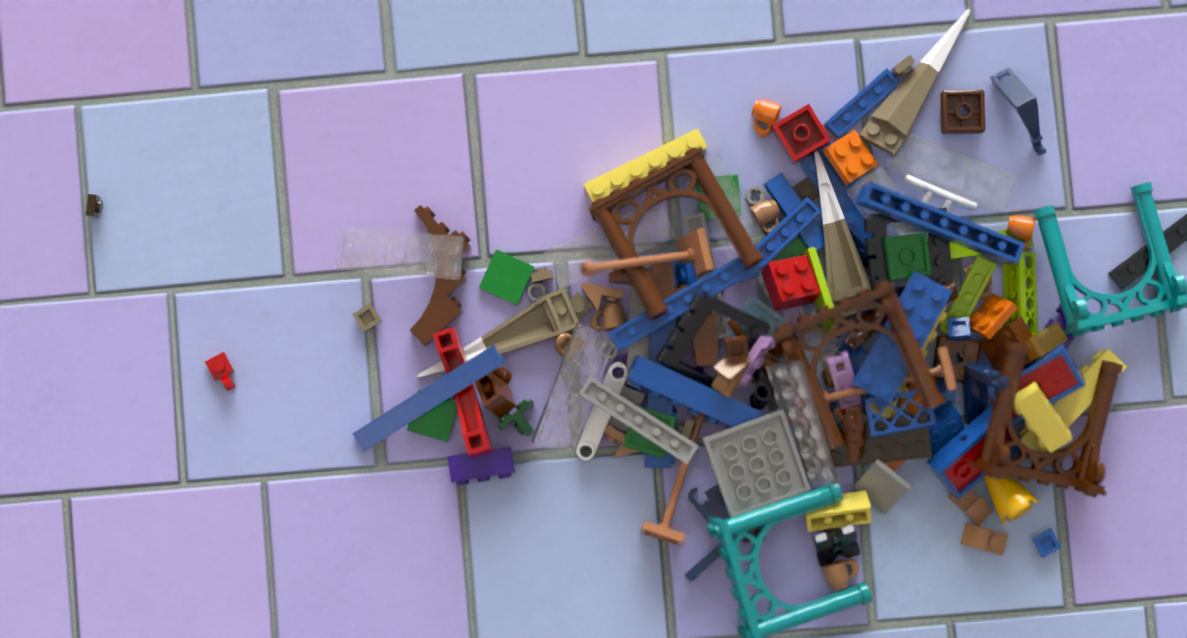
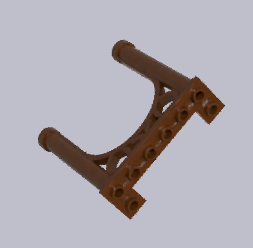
(695, 167)
(902, 336)
(1088, 470)

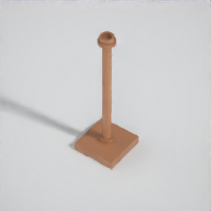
(691, 249)
(942, 370)
(663, 530)

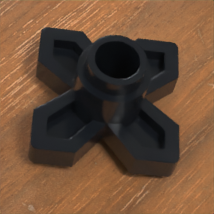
(763, 390)
(836, 543)

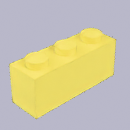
(1041, 418)
(851, 510)

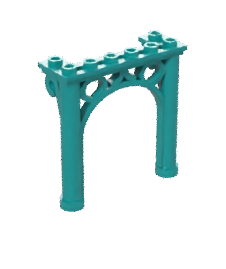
(1075, 310)
(767, 517)

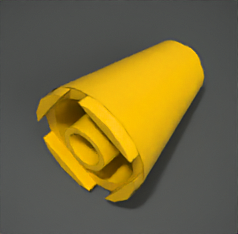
(1009, 498)

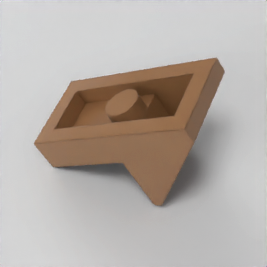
(595, 292)
(729, 375)
(614, 436)
(972, 506)
(984, 539)

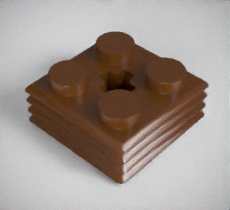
(952, 121)
(967, 351)

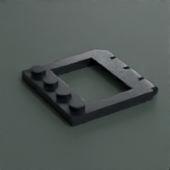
(939, 253)
(692, 322)

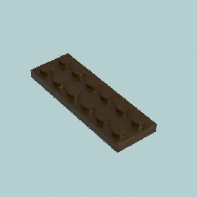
(889, 447)

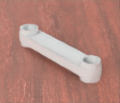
(598, 418)

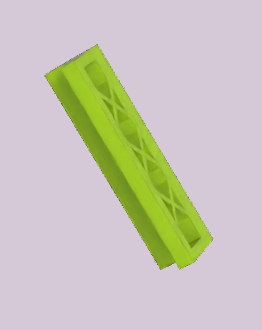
(1016, 291)

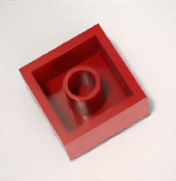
(801, 134)
(790, 282)

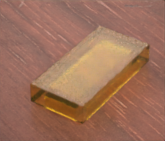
(1046, 340)

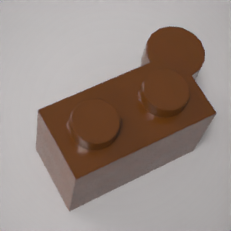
(495, 392)

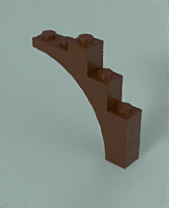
(441, 309)
(706, 340)

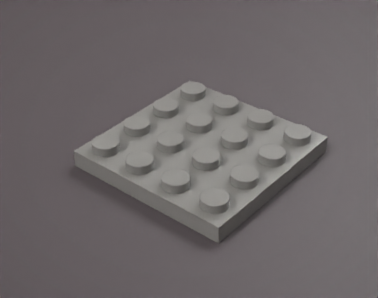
(756, 463)

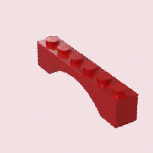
(469, 410)

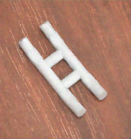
(931, 190)

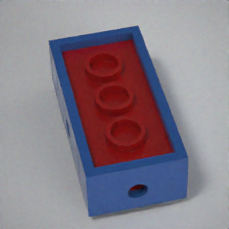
(1053, 373)
(955, 459)

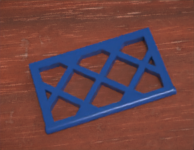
(893, 429)

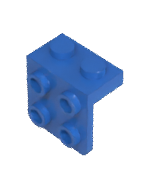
(948, 426)

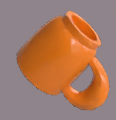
(767, 113)
(1021, 228)

